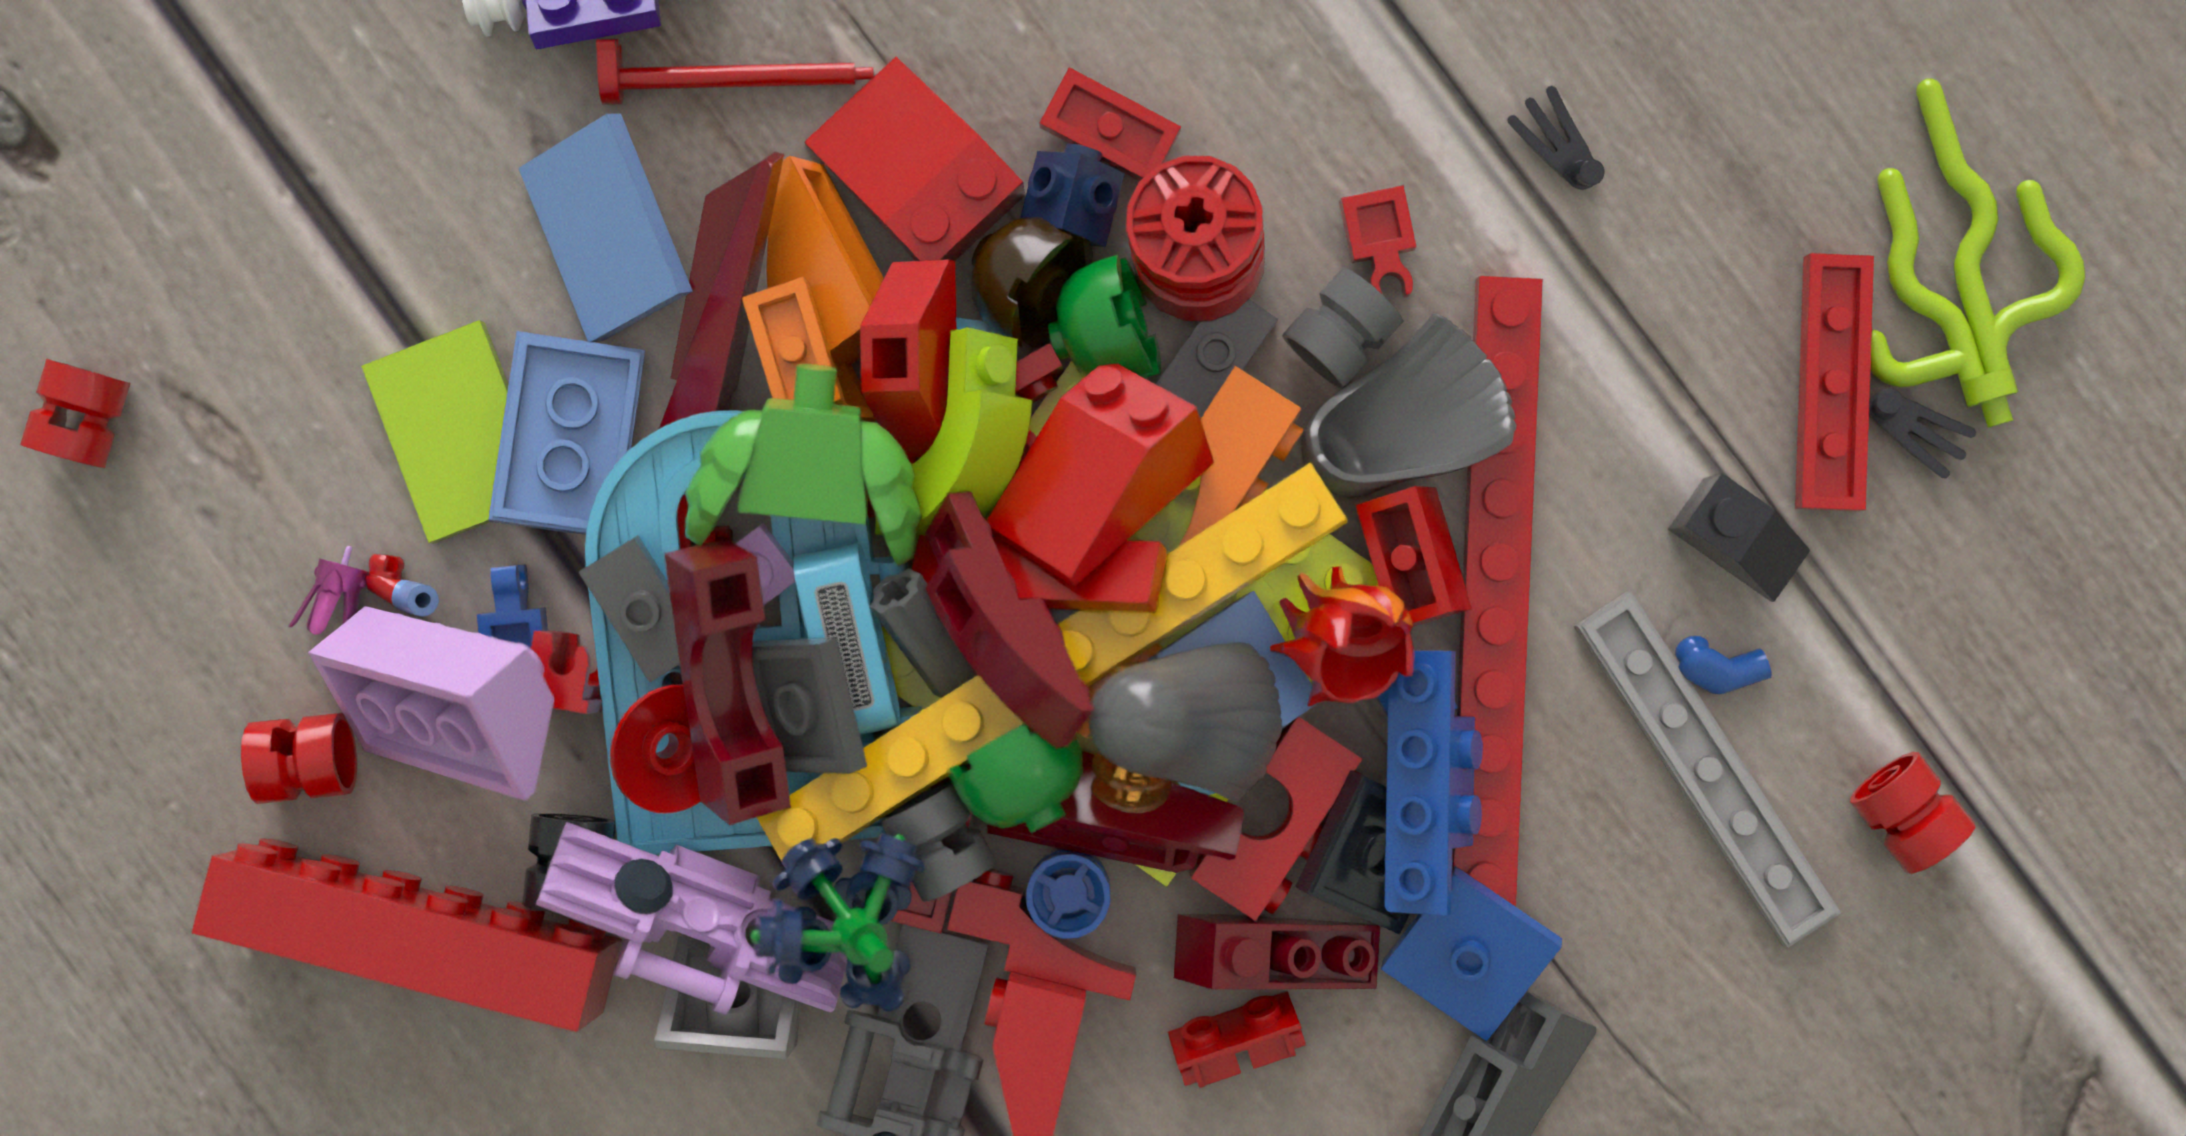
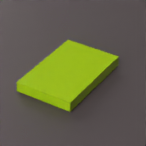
(444, 424)

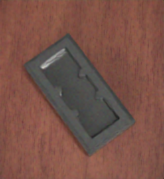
(1213, 352)
(637, 605)

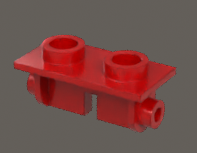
(1208, 1044)

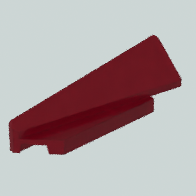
(722, 272)
(1156, 839)

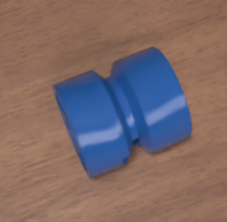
(1068, 893)

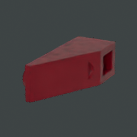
(1275, 953)

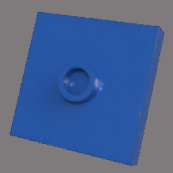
(1474, 959)

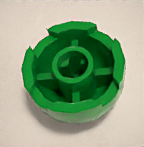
(1104, 320)
(1019, 779)

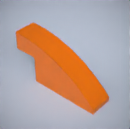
(818, 240)

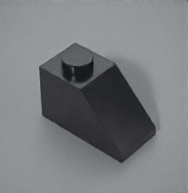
(1741, 535)

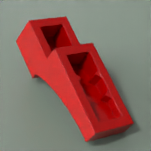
(994, 911)

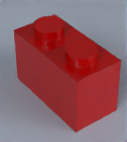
(1414, 553)

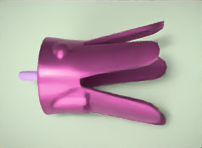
(331, 582)

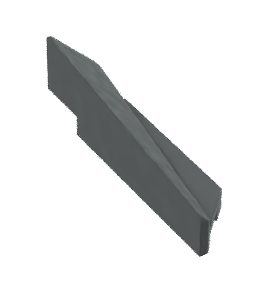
(1515, 1078)

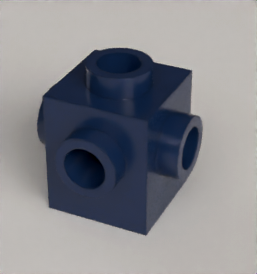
(1074, 192)

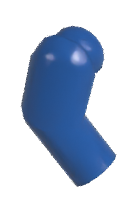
(1715, 671)

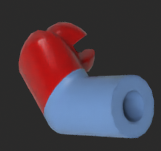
(406, 595)

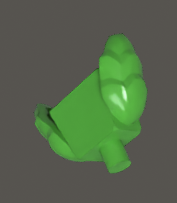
(807, 464)

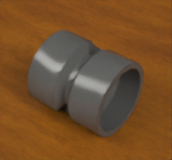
(1345, 325)
(943, 841)

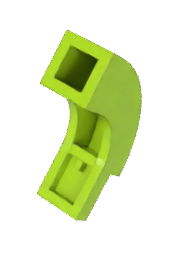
(980, 429)

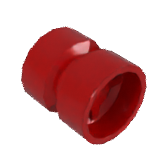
(79, 390)
(286, 759)
(1917, 819)

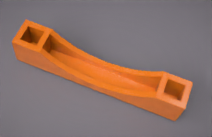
(1244, 431)

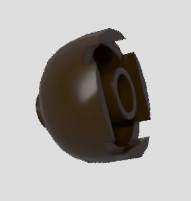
(1021, 275)

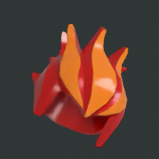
(1348, 639)

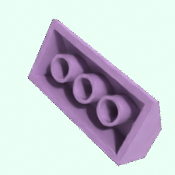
(440, 698)

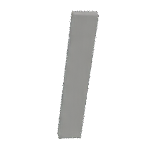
(1707, 769)

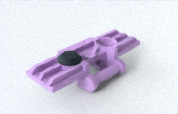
(678, 892)

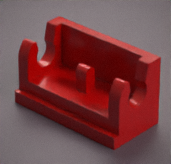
(568, 671)

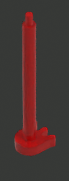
(615, 78)

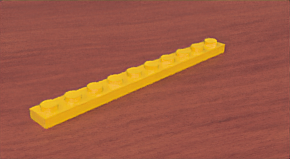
(942, 735)

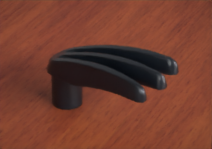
(1572, 159)
(1899, 416)

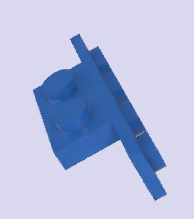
(1428, 786)

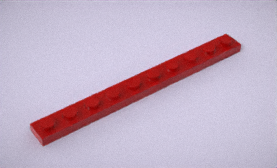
(1499, 581)

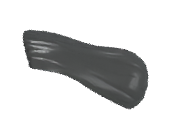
(1412, 416)
(1192, 718)

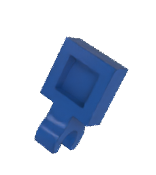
(511, 617)

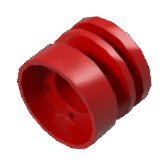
(1203, 271)

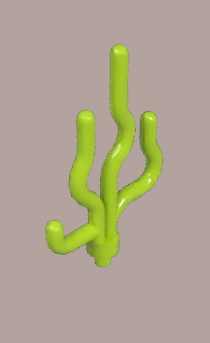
(1981, 341)

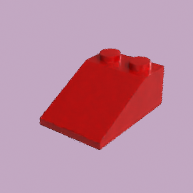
(916, 165)
(1100, 471)
(1033, 1047)

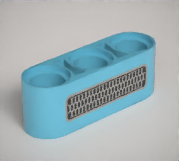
(836, 604)

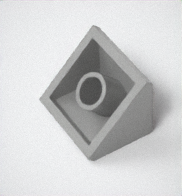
(755, 1025)

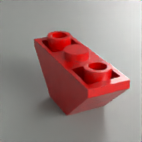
(909, 351)

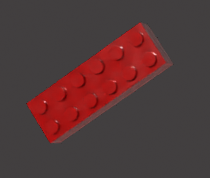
(407, 933)

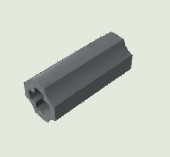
(915, 627)

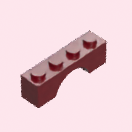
(715, 617)

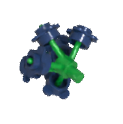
(862, 906)

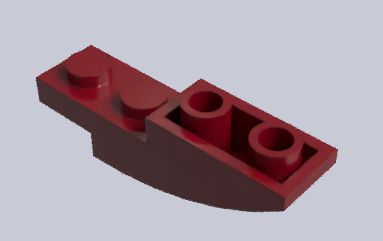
(1002, 638)

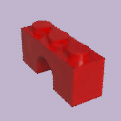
(1312, 774)

